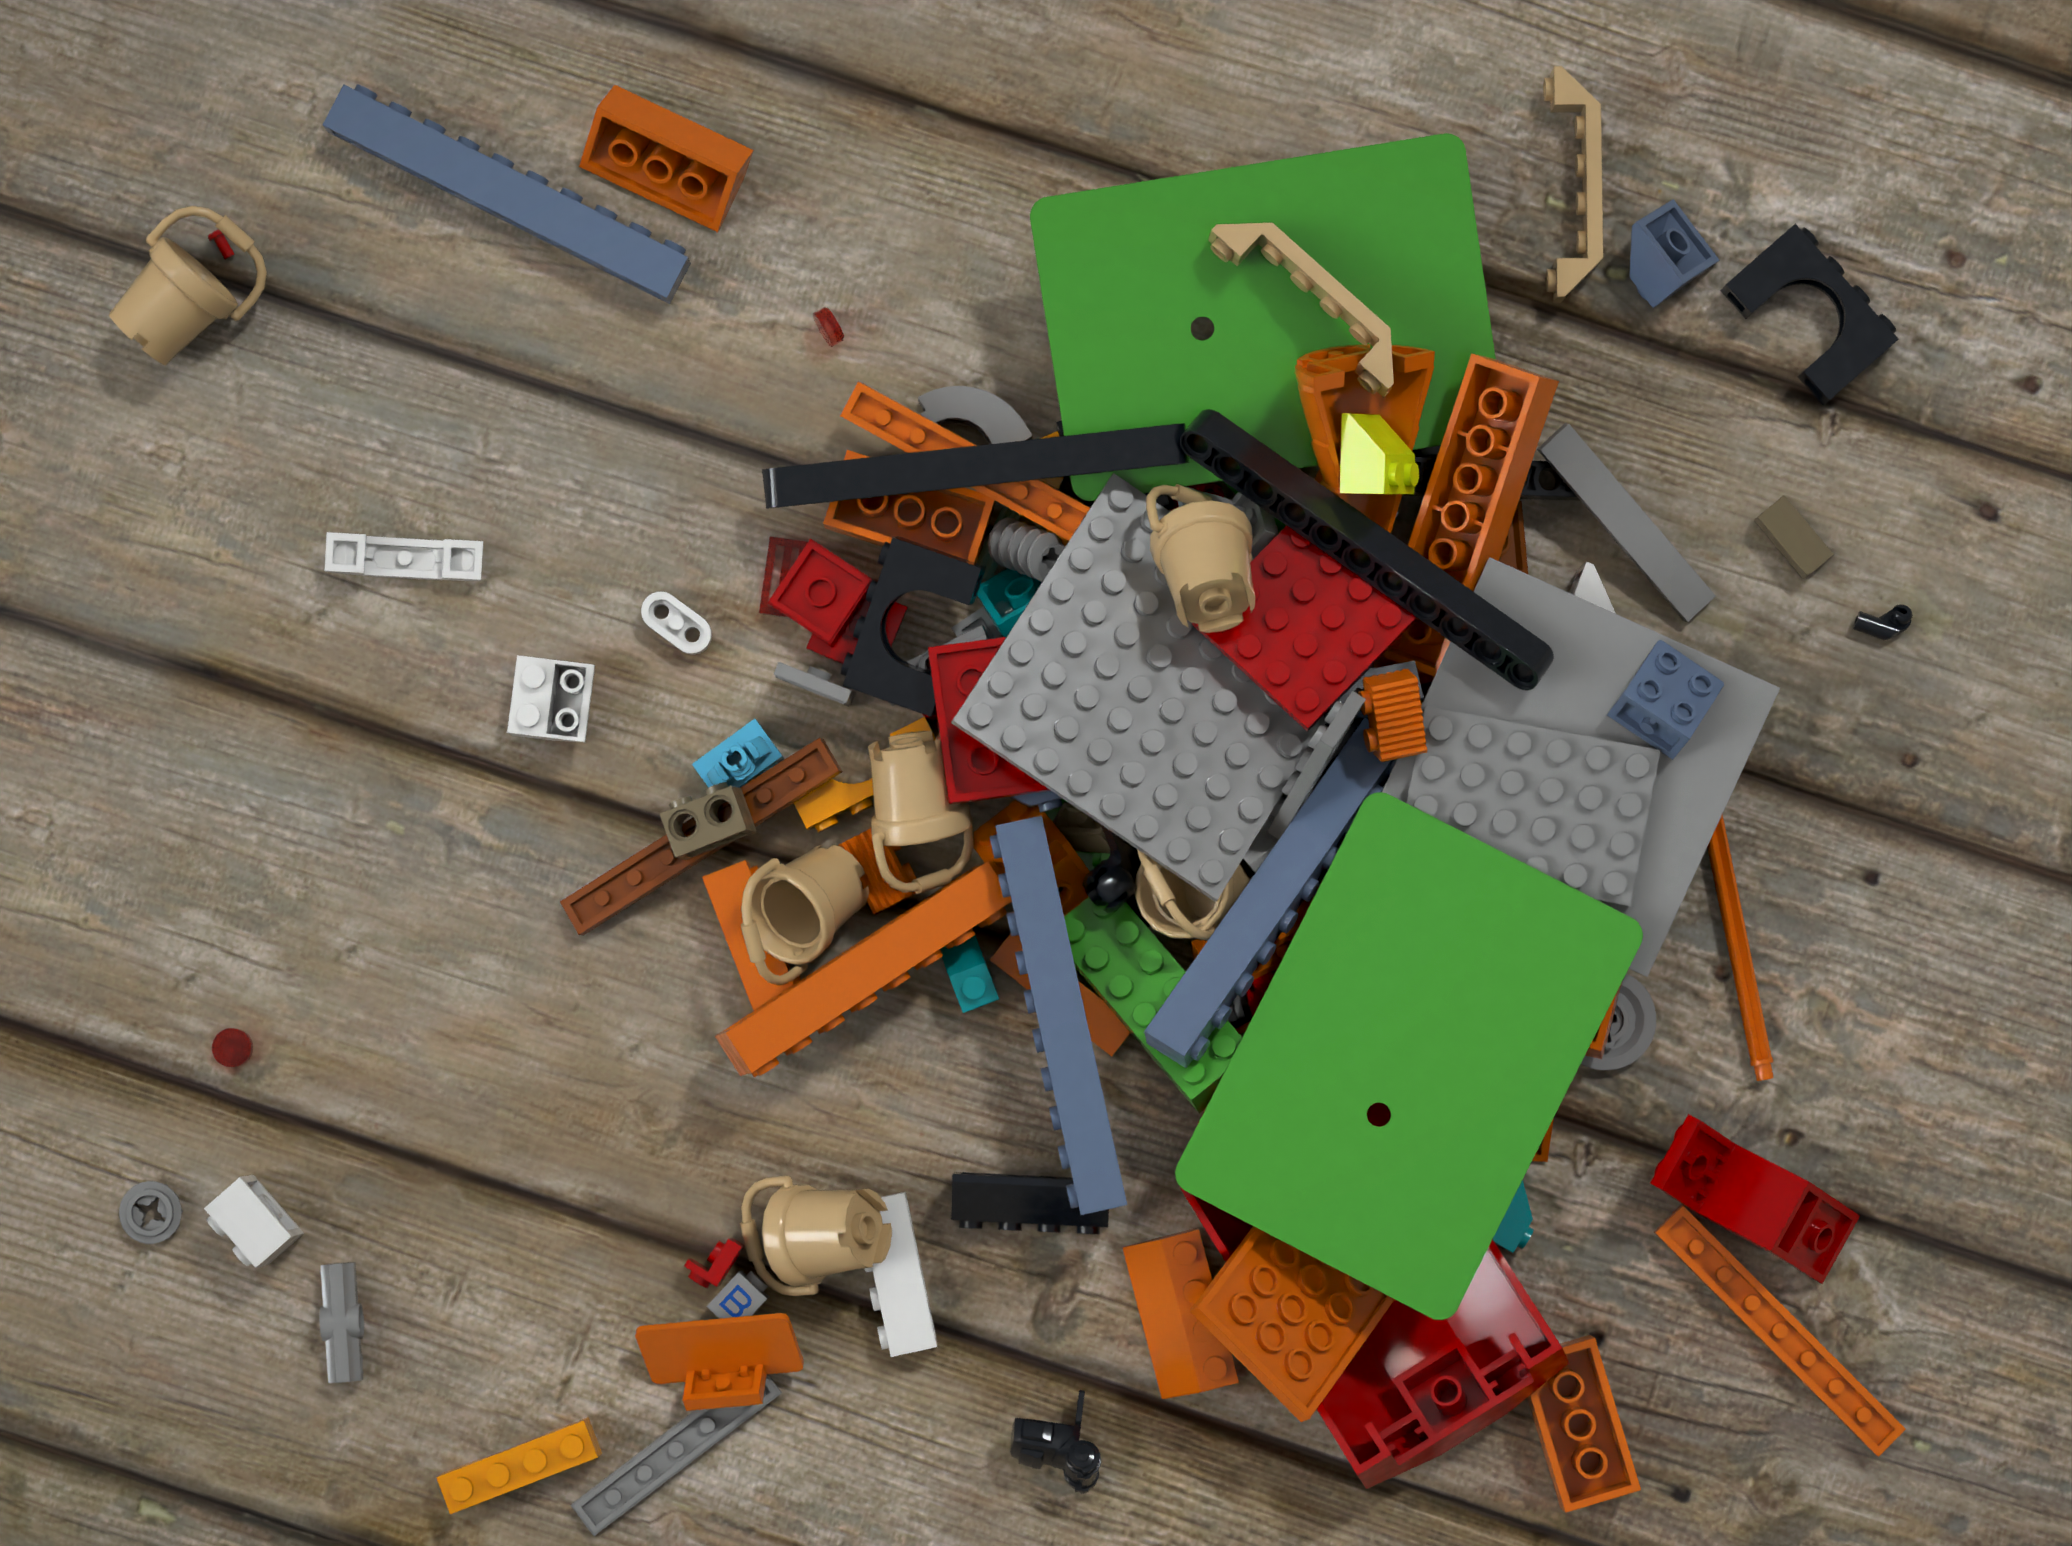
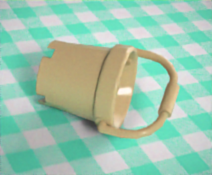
(177, 294)
(1204, 557)
(915, 805)
(799, 908)
(1179, 908)
(813, 1233)

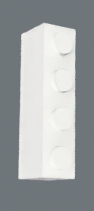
(901, 1286)

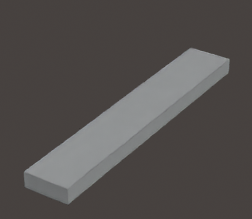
(1626, 522)
(662, 1461)

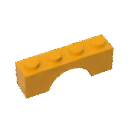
(833, 798)
(519, 1465)

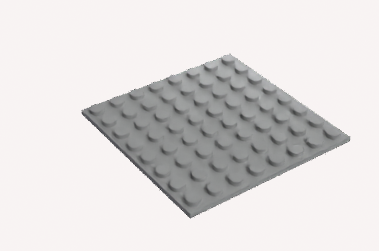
(1590, 670)
(1132, 707)

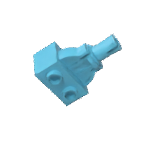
(739, 757)

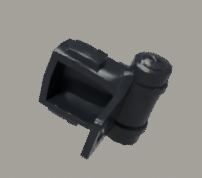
(1058, 1446)

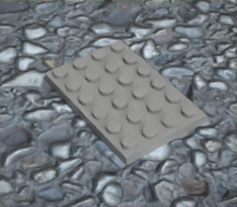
(1540, 796)

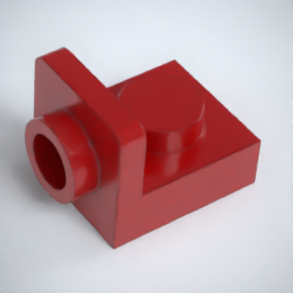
(722, 1259)

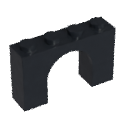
(1798, 261)
(906, 568)

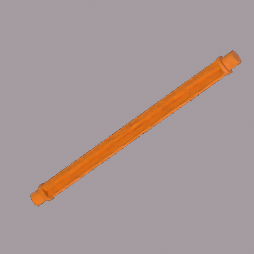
(1740, 953)

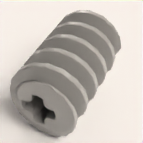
(1024, 548)

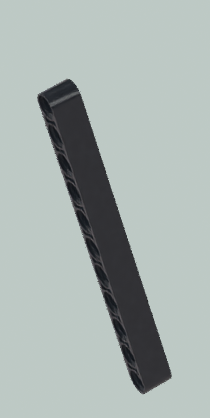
(974, 466)
(1367, 549)

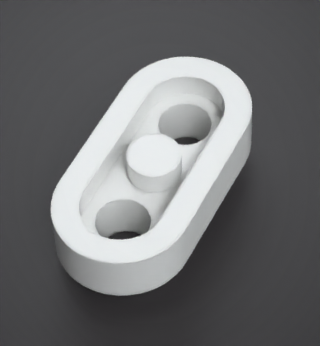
(677, 623)

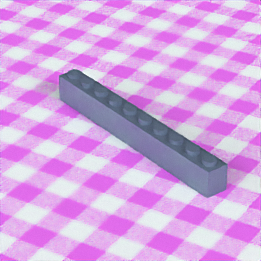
(506, 193)
(1267, 905)
(1060, 1015)

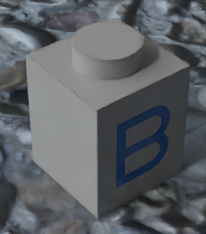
(740, 1296)

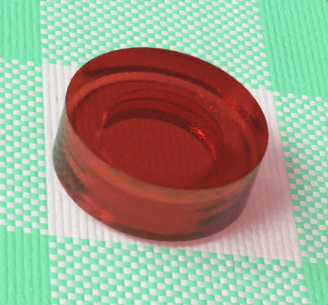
(828, 326)
(232, 1047)

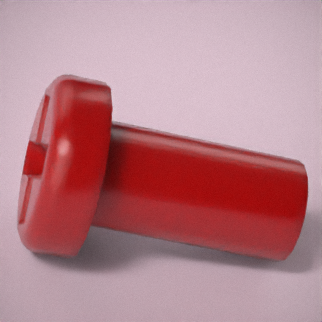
(221, 243)

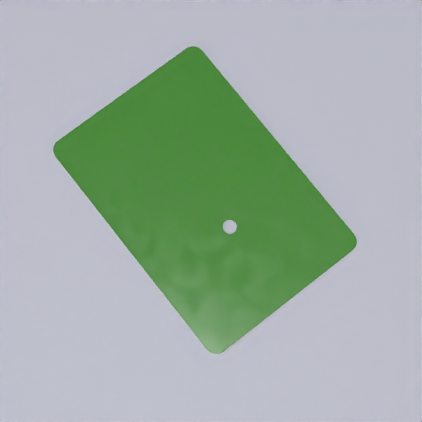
(1136, 268)
(1421, 986)

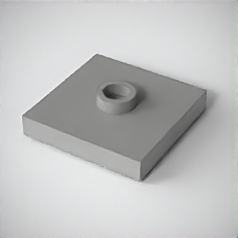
(816, 682)

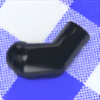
(1885, 626)

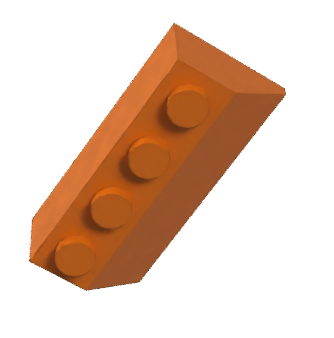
(665, 157)
(1167, 1282)

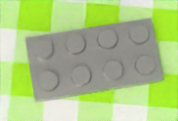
(1314, 762)

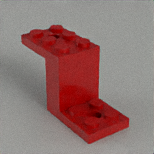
(1754, 1199)

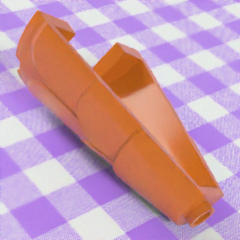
(1331, 388)

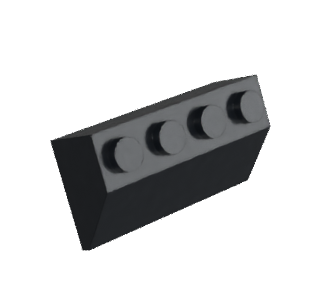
(1019, 1200)

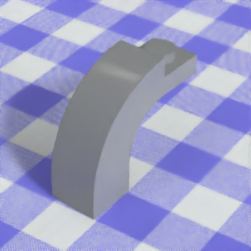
(977, 409)

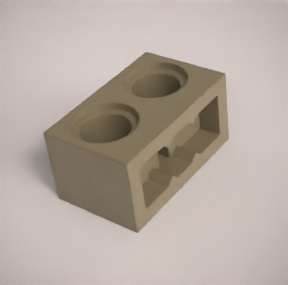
(709, 830)

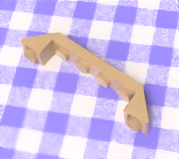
(1570, 96)
(1236, 242)

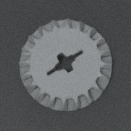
(1632, 1028)

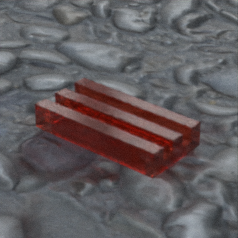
(788, 545)

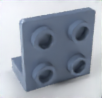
(1666, 699)

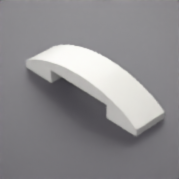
(403, 557)

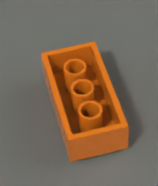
(940, 519)
(1582, 1431)

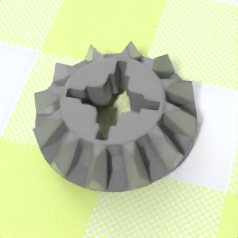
(133, 1217)

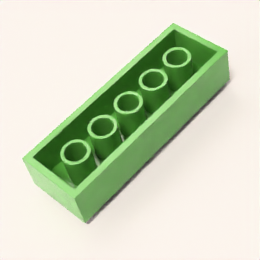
(1134, 980)

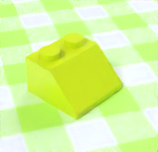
(1374, 457)

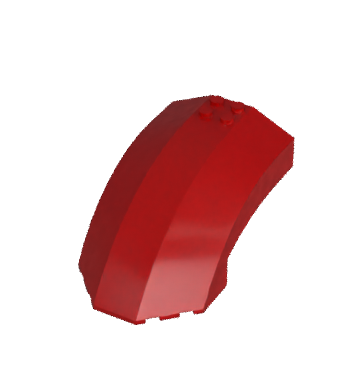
(1422, 1379)

